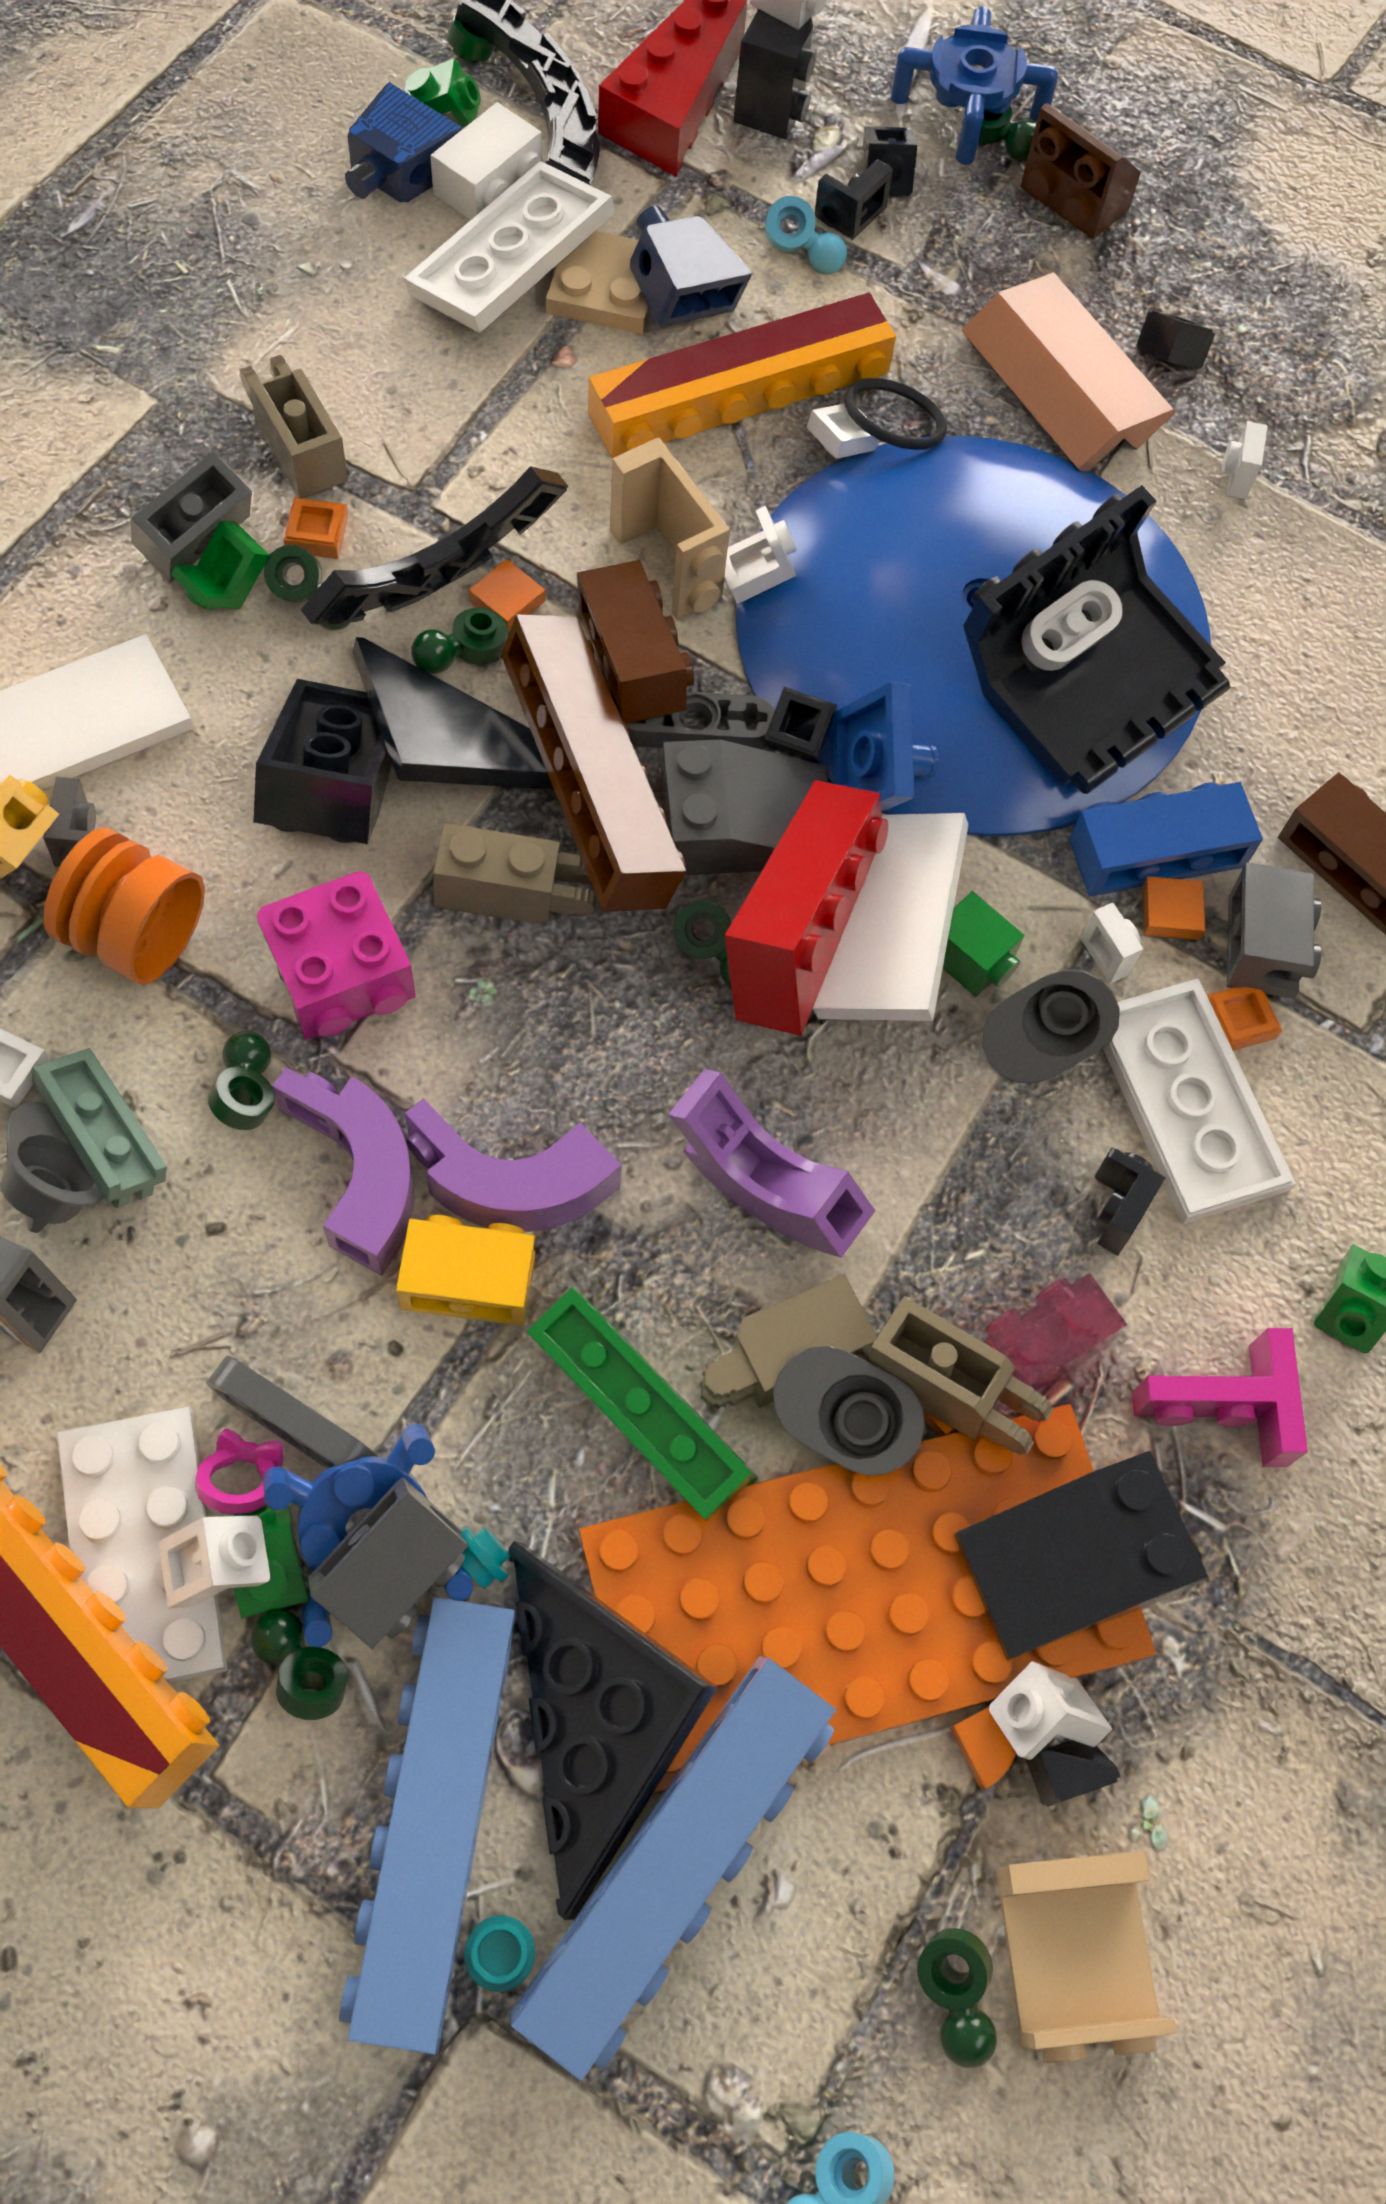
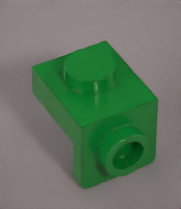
(446, 90)
(224, 570)
(1357, 1302)
(287, 1579)

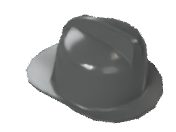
(1050, 1026)
(43, 1170)
(849, 1410)

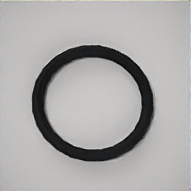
(884, 435)

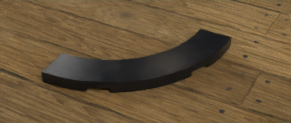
(551, 76)
(408, 580)

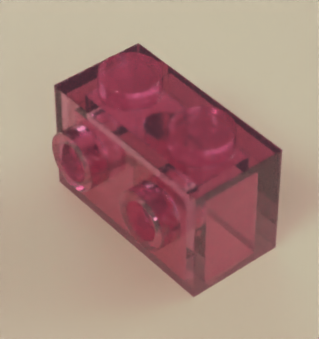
(1058, 1333)

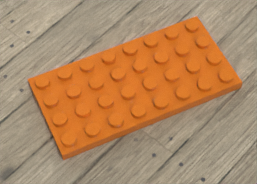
(850, 1583)

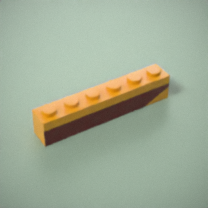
(741, 374)
(90, 1668)

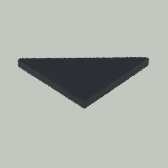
(442, 731)
(603, 1718)

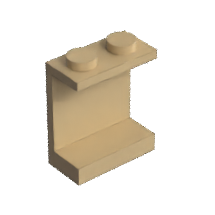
(657, 493)
(1080, 1955)

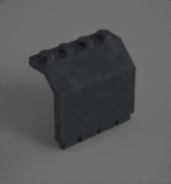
(1119, 691)

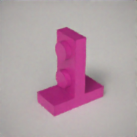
(1268, 1395)

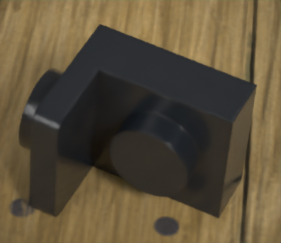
(895, 148)
(853, 205)
(1134, 1189)

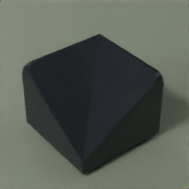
(1175, 339)
(800, 725)
(1070, 1771)

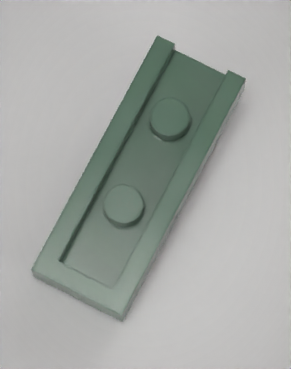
(100, 1126)

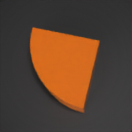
(984, 1747)

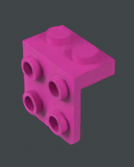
(337, 954)

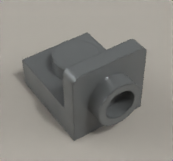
(74, 820)

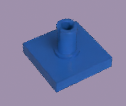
(876, 746)

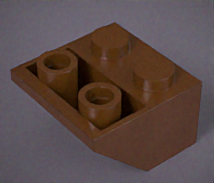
(1077, 174)

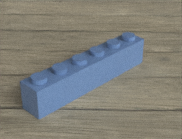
(432, 1829)
(671, 1867)

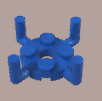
(971, 87)
(338, 1494)

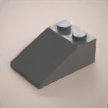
(730, 802)

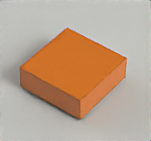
(317, 526)
(507, 592)
(1173, 908)
(1245, 1016)

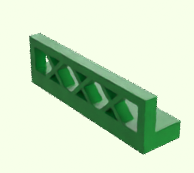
(641, 1403)

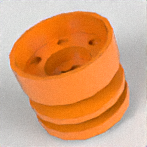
(123, 905)

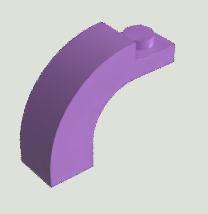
(753, 1169)
(525, 1192)
(380, 1197)

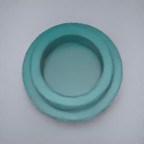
(484, 1556)
(499, 1953)

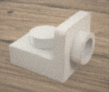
(212, 1558)
(1046, 1706)

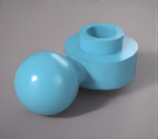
(825, 251)
(836, 2168)

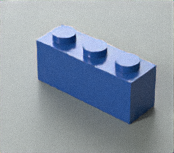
(1164, 837)

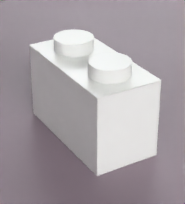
(484, 160)

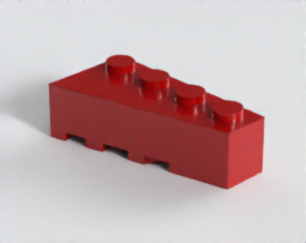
(671, 81)
(802, 905)

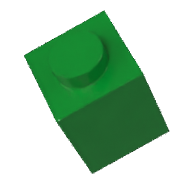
(980, 945)

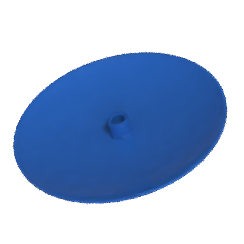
(883, 593)

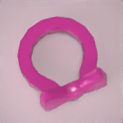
(229, 1449)

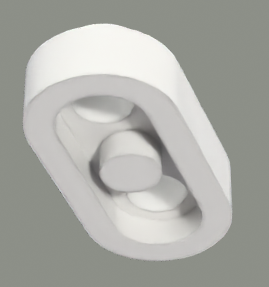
(1068, 627)

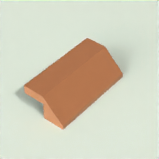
(1067, 370)

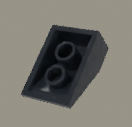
(774, 75)
(323, 765)
(1080, 1555)

